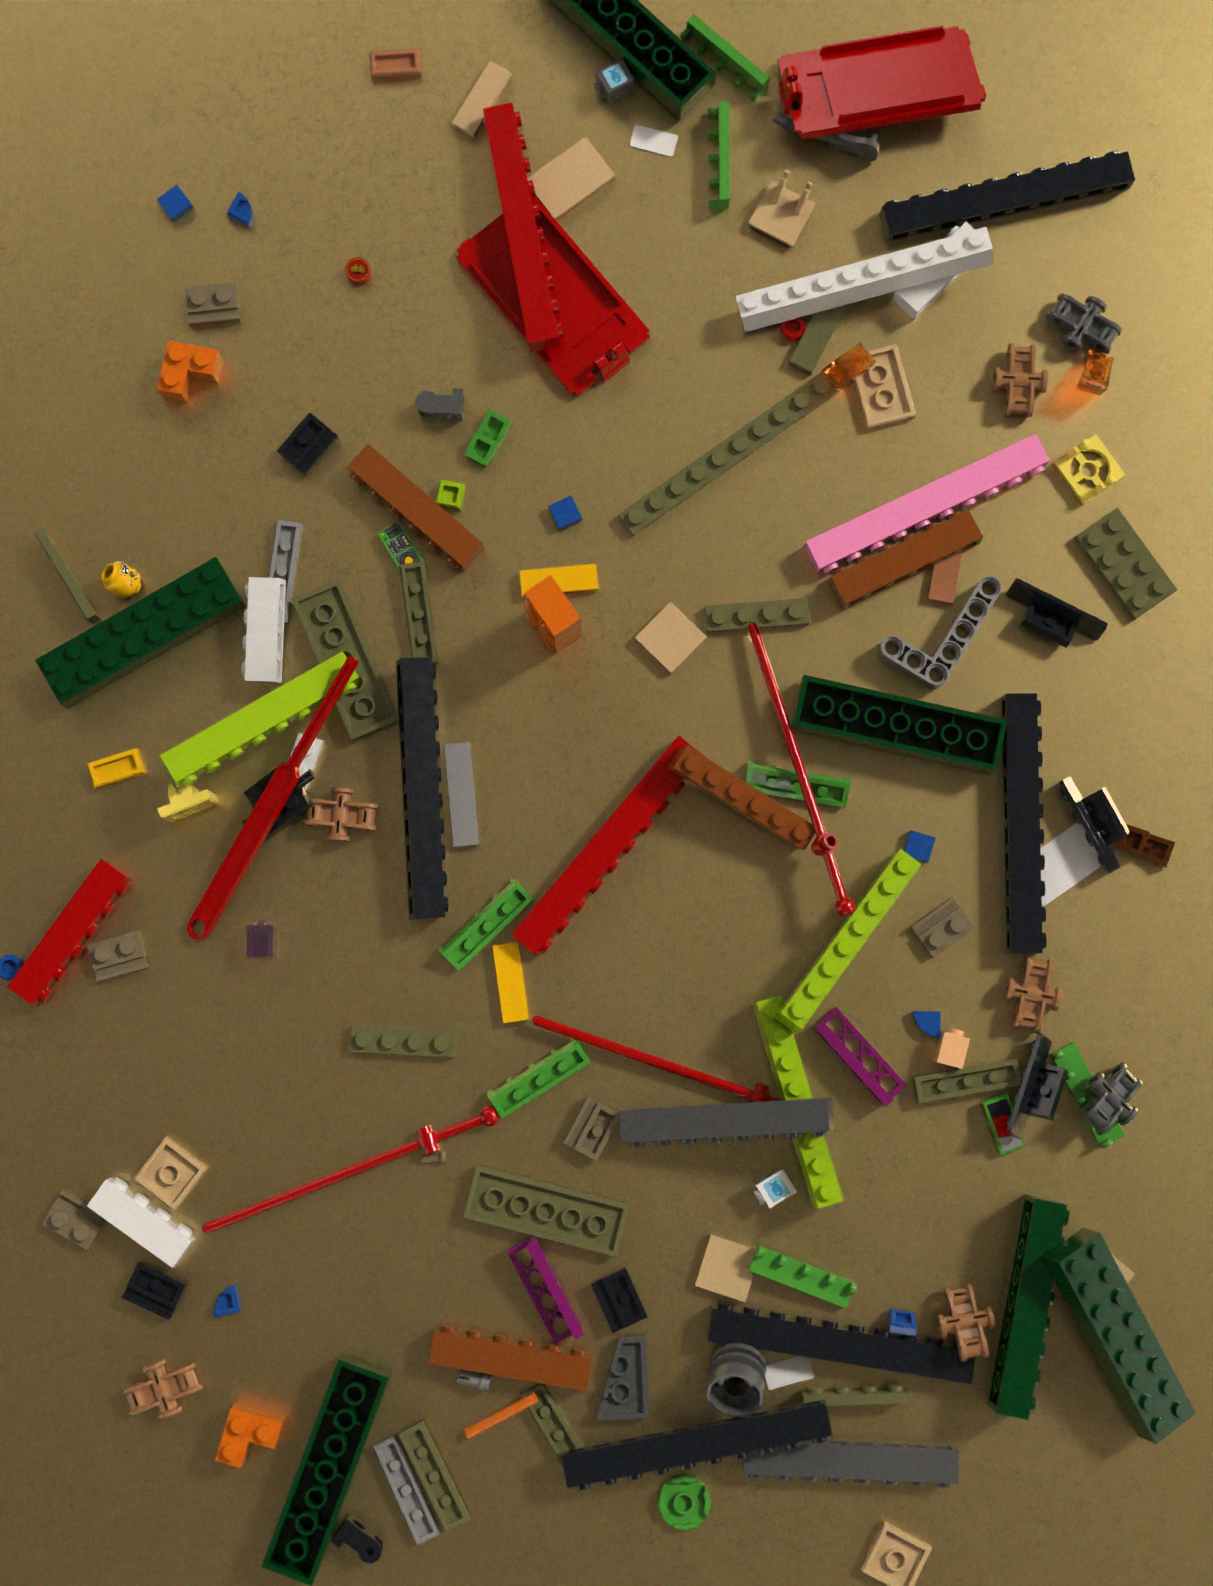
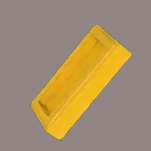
(116, 768)

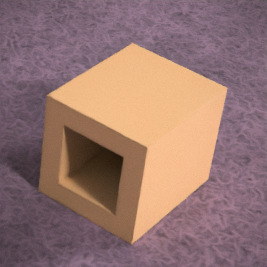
(951, 1048)

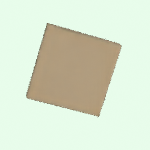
(670, 637)
(170, 1173)
(725, 1268)
(895, 1557)

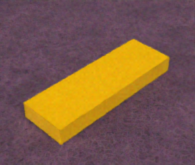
(569, 578)
(510, 982)

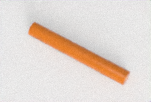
(501, 1415)

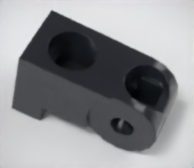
(359, 1538)

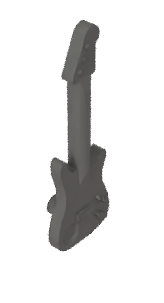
(860, 146)

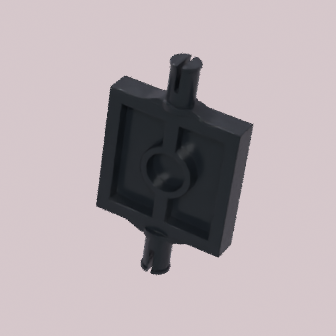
(295, 805)

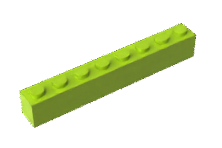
(253, 723)
(847, 941)
(792, 1085)

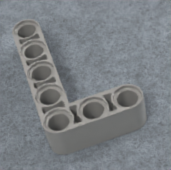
(950, 641)

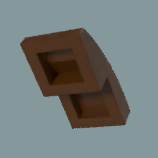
(1146, 846)

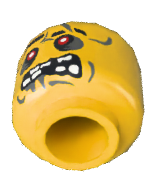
(121, 580)

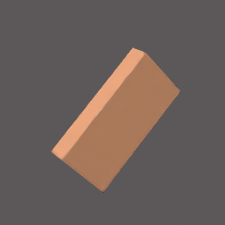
(395, 63)
(944, 579)

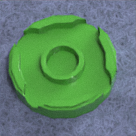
(683, 1502)

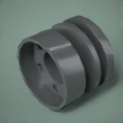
(736, 1380)

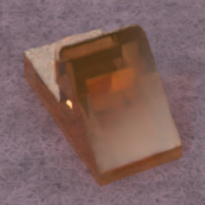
(848, 367)
(1095, 373)

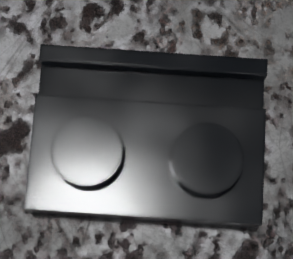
(307, 444)
(154, 1290)
(619, 1300)

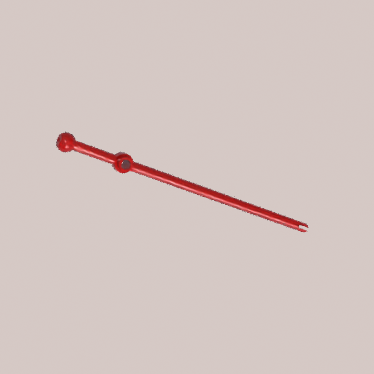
(825, 843)
(759, 1094)
(427, 1141)

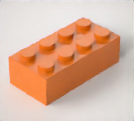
(552, 614)

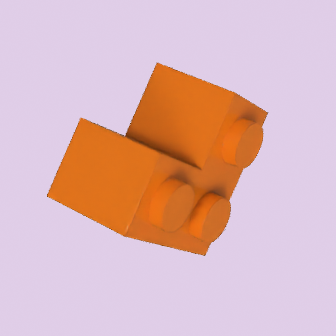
(182, 365)
(248, 1426)

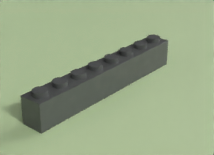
(727, 1120)
(859, 1461)

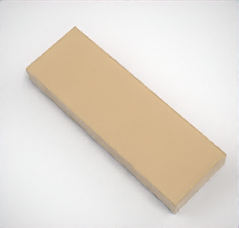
(483, 95)

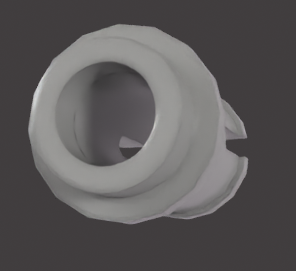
(475, 1379)

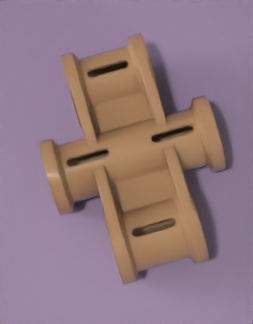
(1020, 380)
(348, 813)
(1034, 984)
(966, 1322)
(162, 1389)

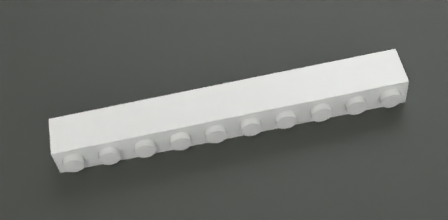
(865, 279)

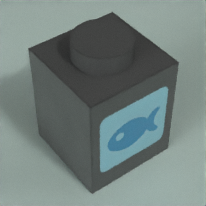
(614, 81)

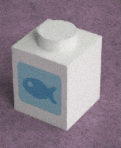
(774, 1188)

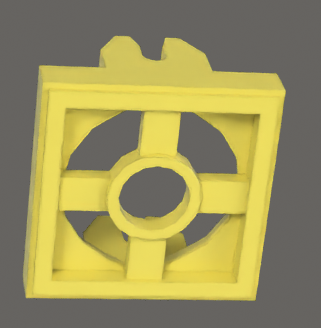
(1093, 444)
(186, 802)

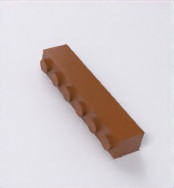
(415, 507)
(904, 560)
(742, 797)
(509, 1358)

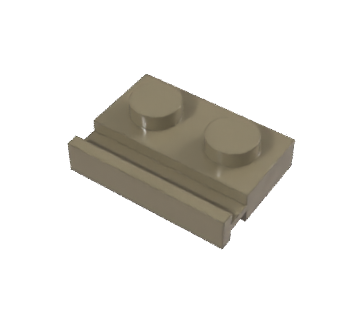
(212, 304)
(942, 927)
(118, 956)
(592, 1128)
(74, 1220)

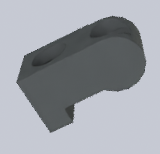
(441, 406)

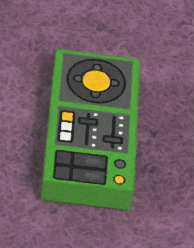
(399, 545)

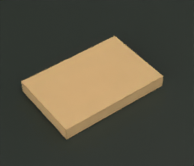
(571, 178)
(884, 390)

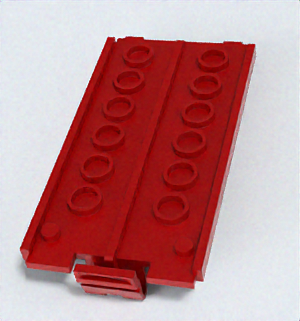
(880, 81)
(591, 311)

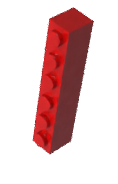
(69, 932)

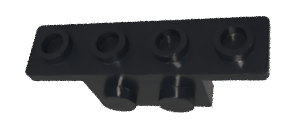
(1052, 616)
(1099, 819)
(1039, 1089)

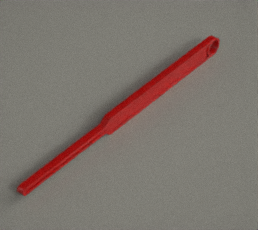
(264, 814)

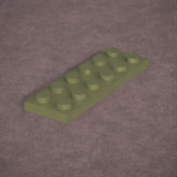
(334, 629)
(546, 1210)

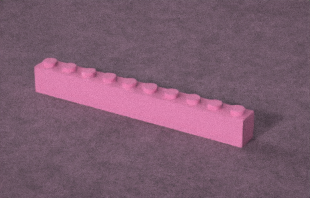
(926, 504)

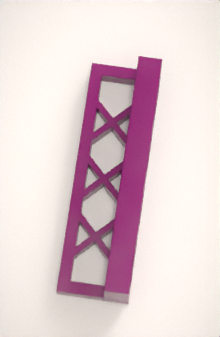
(853, 1063)
(553, 1285)

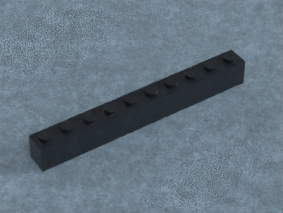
(1006, 196)
(420, 788)
(1022, 824)
(838, 1343)
(696, 1444)

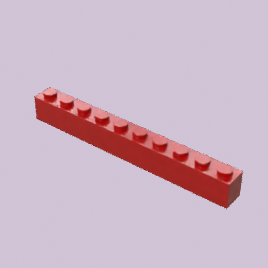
(521, 227)
(601, 853)

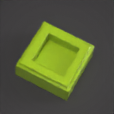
(450, 494)

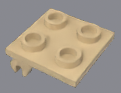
(783, 212)

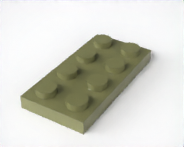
(1125, 564)

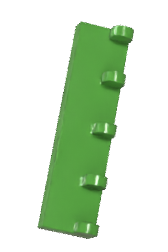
(727, 55)
(722, 157)
(785, 784)
(486, 925)
(1077, 1076)
(538, 1078)
(801, 1276)

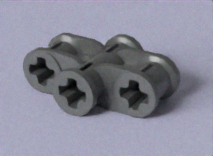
(1077, 318)
(1111, 1098)

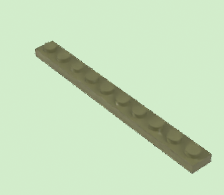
(727, 454)

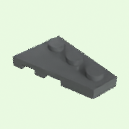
(627, 1383)

